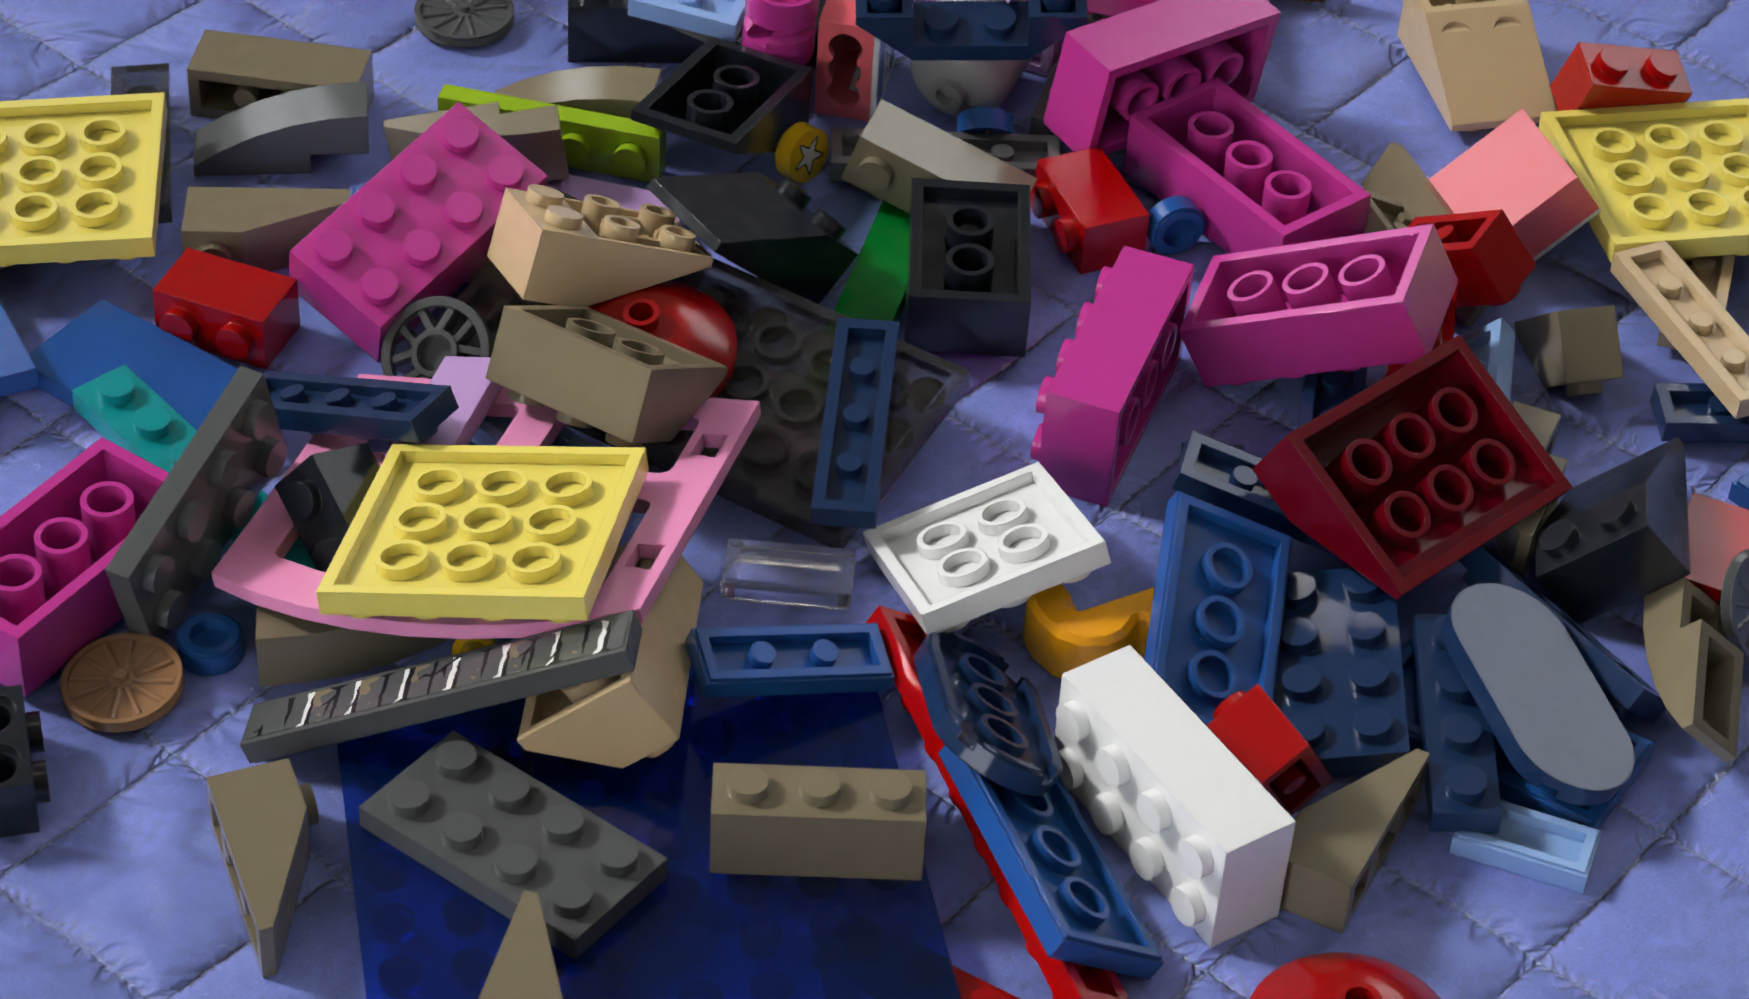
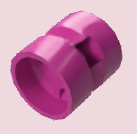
(781, 28)

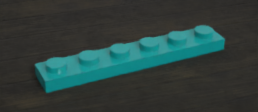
(147, 426)

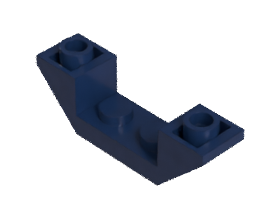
(970, 27)

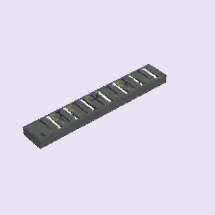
(443, 687)

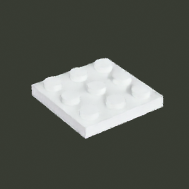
(986, 549)

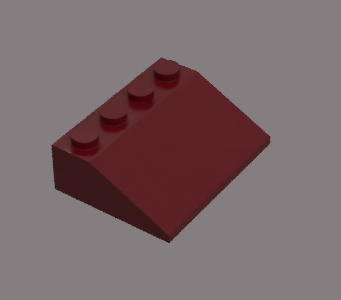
(1413, 470)

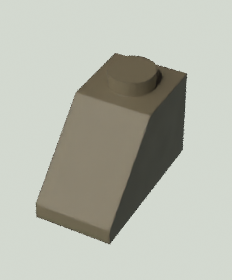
(1573, 348)

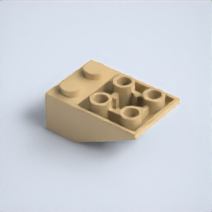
(1477, 59)
(589, 248)

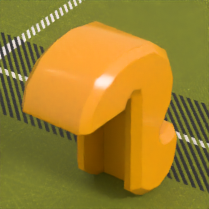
(1067, 638)

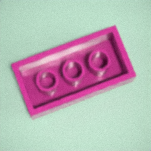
(1151, 56)
(1241, 171)
(411, 228)
(1319, 306)
(1112, 374)
(57, 557)

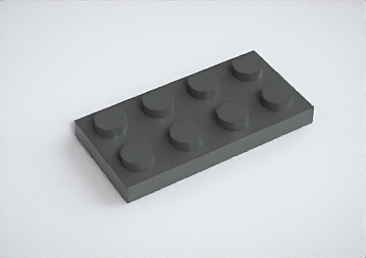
(198, 507)
(510, 833)

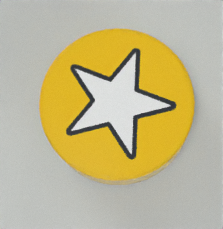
(801, 152)

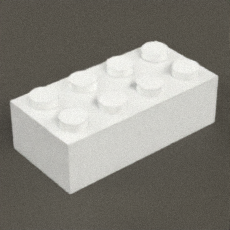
(1172, 796)

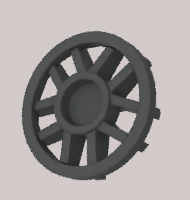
(437, 341)

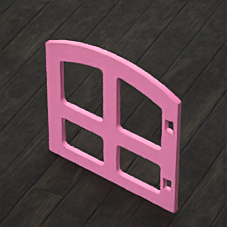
(671, 503)

